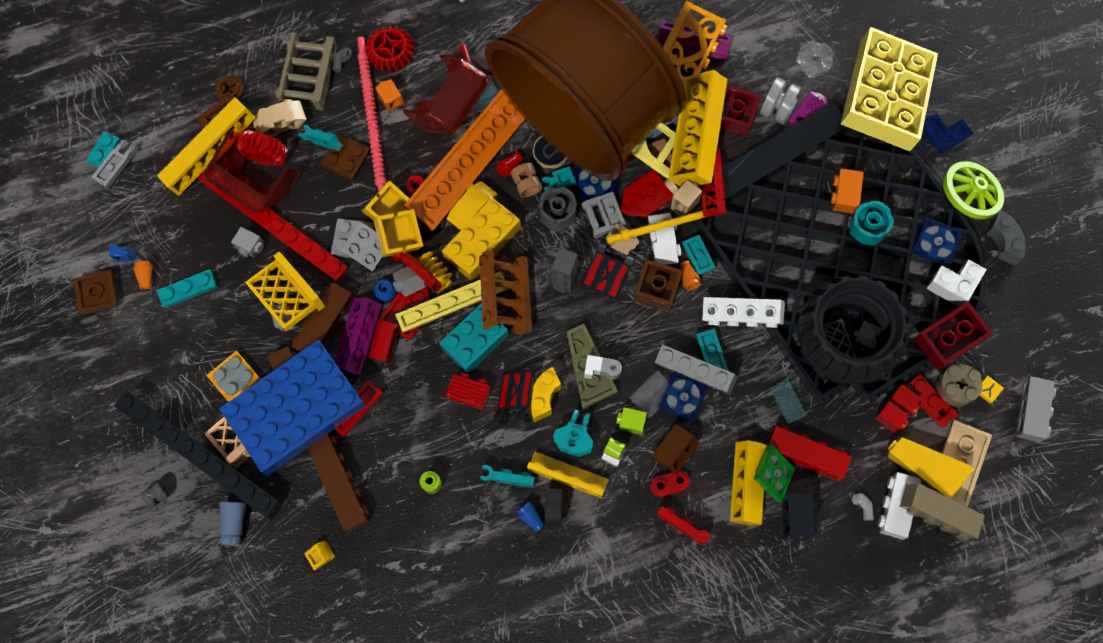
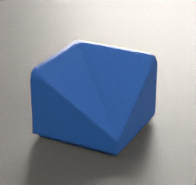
(121, 254)

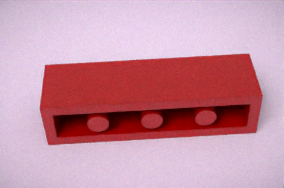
(810, 454)

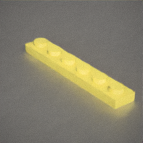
(443, 305)

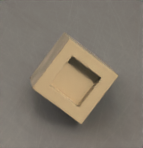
(626, 246)

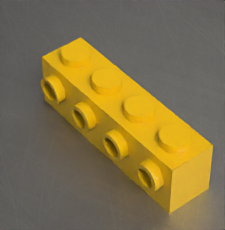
(746, 492)

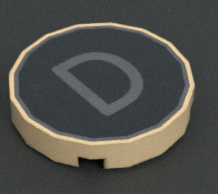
(547, 155)

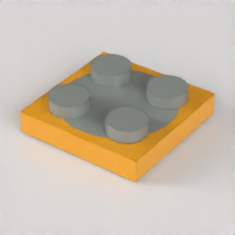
(233, 376)

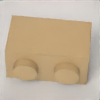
(686, 199)

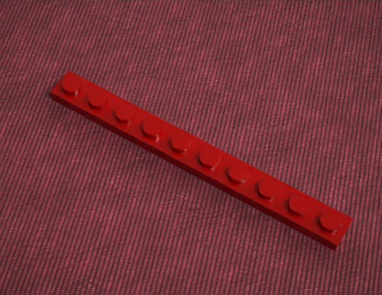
(288, 235)

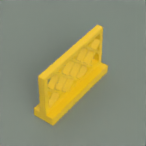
(295, 280)

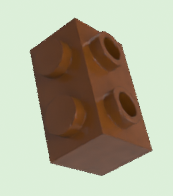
(675, 449)

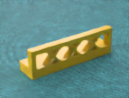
(568, 475)

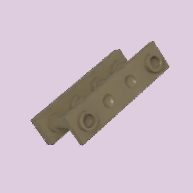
(321, 80)

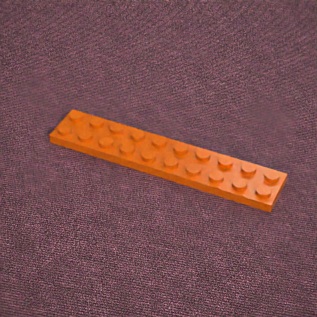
(465, 161)

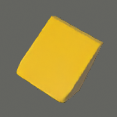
(319, 555)

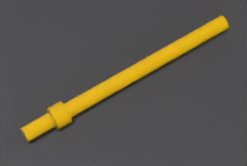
(626, 235)

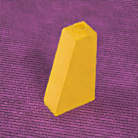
(933, 468)

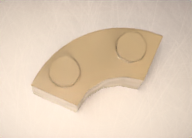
(279, 118)

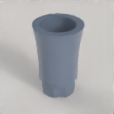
(231, 522)

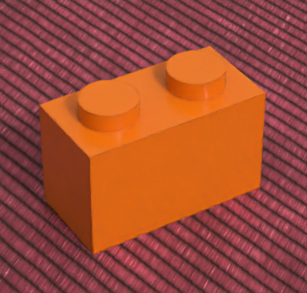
(847, 191)

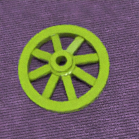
(976, 187)

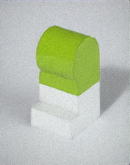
(614, 452)

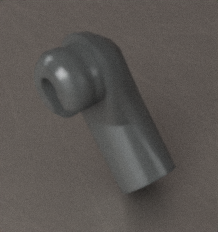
(341, 57)

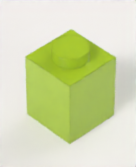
(631, 420)

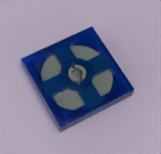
(591, 186)
(937, 242)
(683, 396)

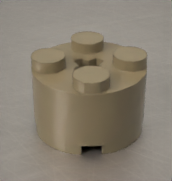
(968, 380)

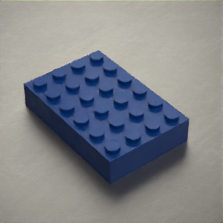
(292, 408)

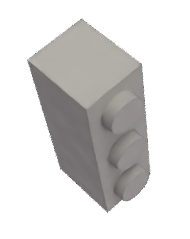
(1036, 409)

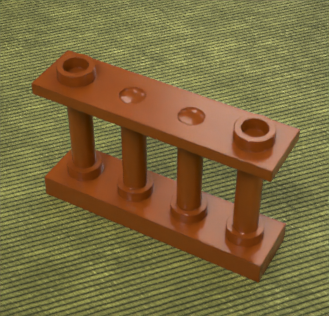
(520, 293)

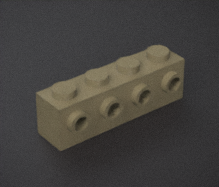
(941, 511)

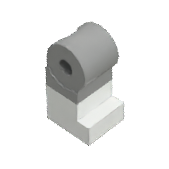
(602, 366)

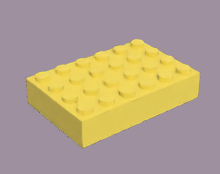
(890, 89)

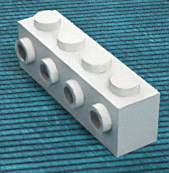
(743, 311)

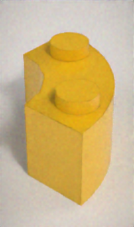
(470, 204)
(543, 392)

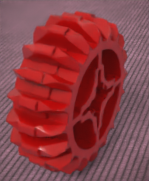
(379, 52)
(261, 148)

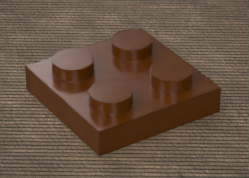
(348, 160)
(96, 292)

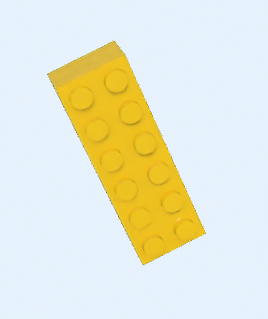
(698, 129)

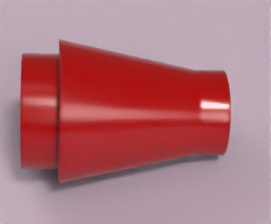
(507, 164)

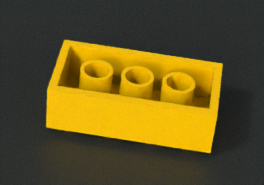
(484, 232)

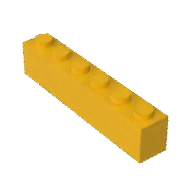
(201, 149)

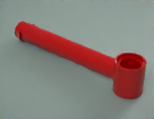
(422, 272)

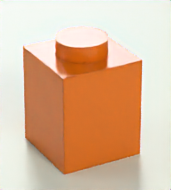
(389, 95)

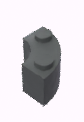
(1008, 238)

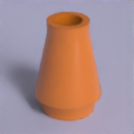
(143, 273)
(689, 276)

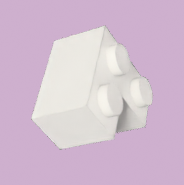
(957, 287)

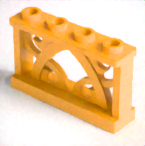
(686, 19)

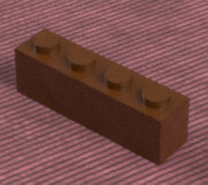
(324, 322)

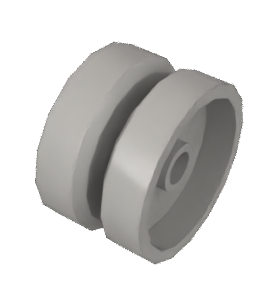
(779, 100)

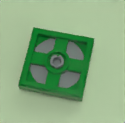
(774, 473)

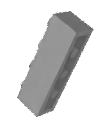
(696, 369)

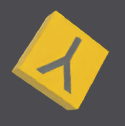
(990, 389)

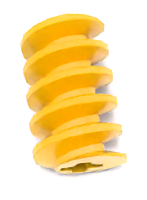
(430, 264)

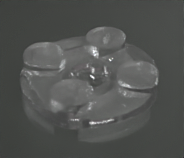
(811, 67)

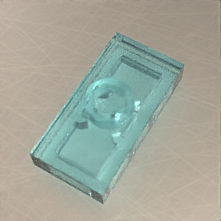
(788, 402)

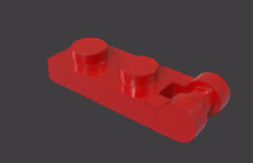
(932, 401)
(683, 525)

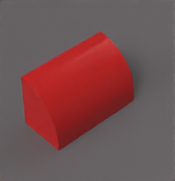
(384, 341)

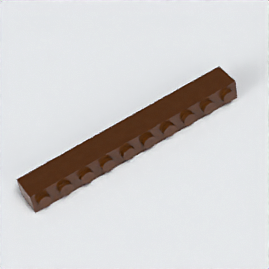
(331, 468)

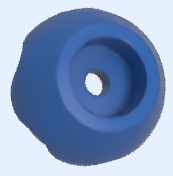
(384, 295)

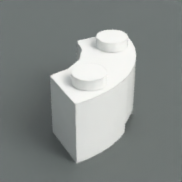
(664, 241)

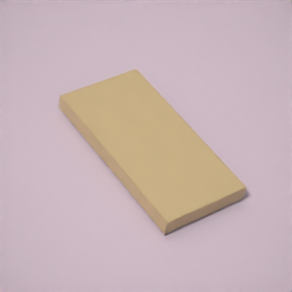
(969, 447)

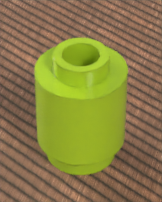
(435, 486)

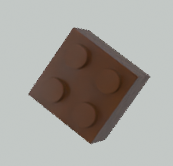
(658, 285)

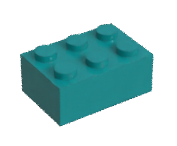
(470, 343)

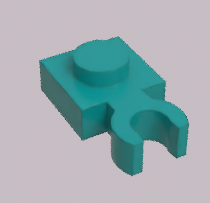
(560, 178)

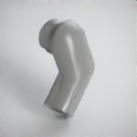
(866, 504)

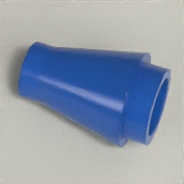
(530, 515)

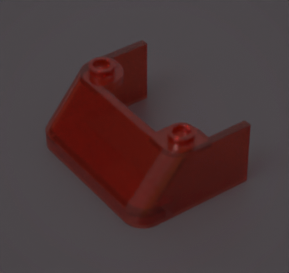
(453, 99)
(225, 174)

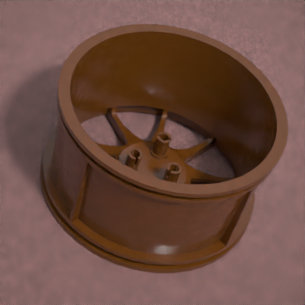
(587, 80)

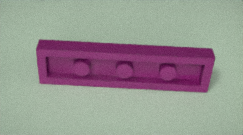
(692, 43)
(359, 336)

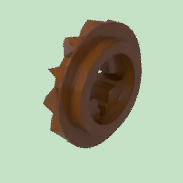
(232, 82)

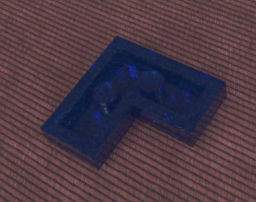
(943, 136)

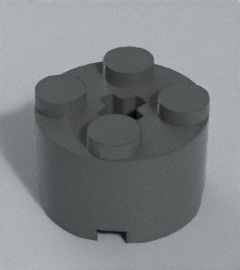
(558, 198)

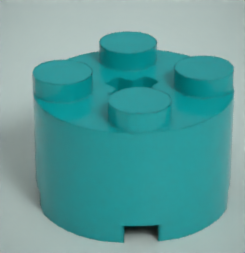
(869, 233)

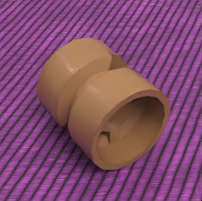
(525, 179)

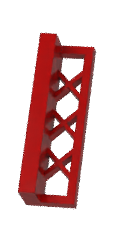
(718, 187)

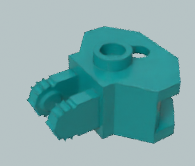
(574, 434)

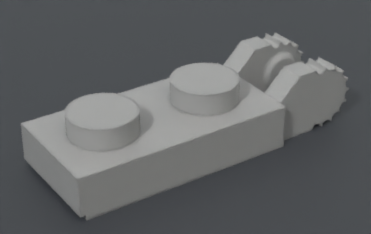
(114, 164)

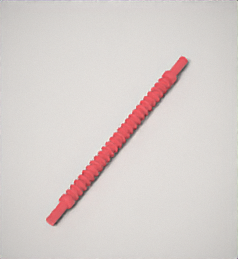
(379, 175)

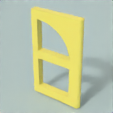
(657, 163)

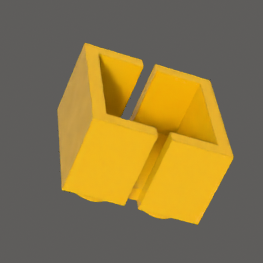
(386, 201)
(398, 234)

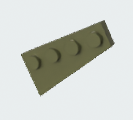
(599, 386)

